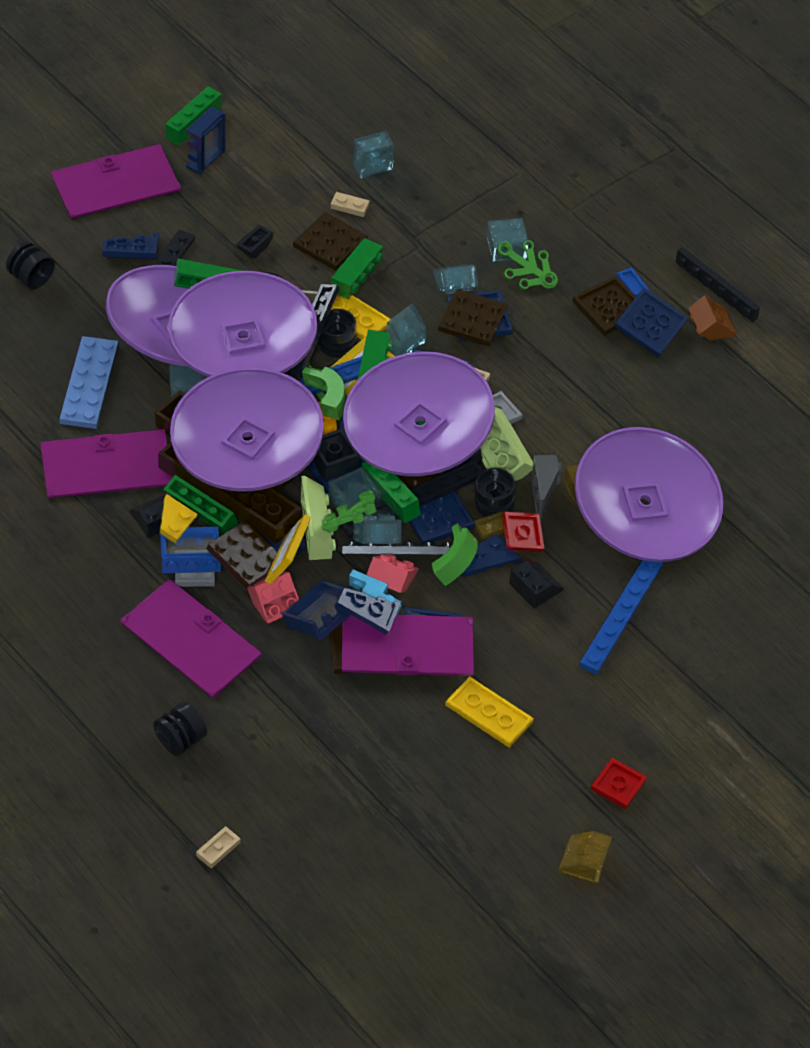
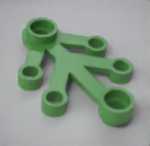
(530, 266)
(353, 514)

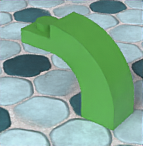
(329, 381)
(458, 557)

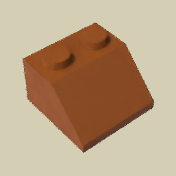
(711, 319)

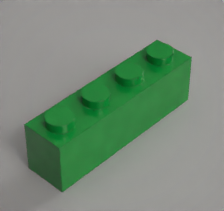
(176, 127)
(357, 267)
(190, 272)
(375, 350)
(394, 493)
(207, 509)

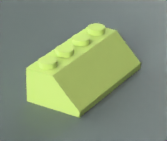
(505, 449)
(314, 504)

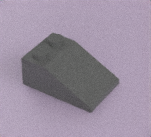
(544, 481)

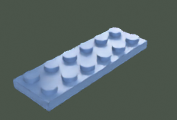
(89, 382)

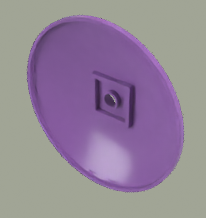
(237, 303)
(141, 309)
(414, 388)
(243, 403)
(666, 473)

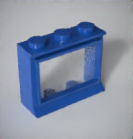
(190, 552)

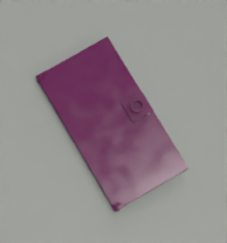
(115, 181)
(103, 463)
(191, 638)
(411, 646)

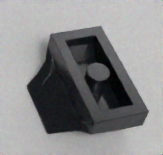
(256, 241)

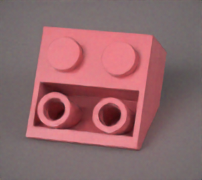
(392, 571)
(273, 598)

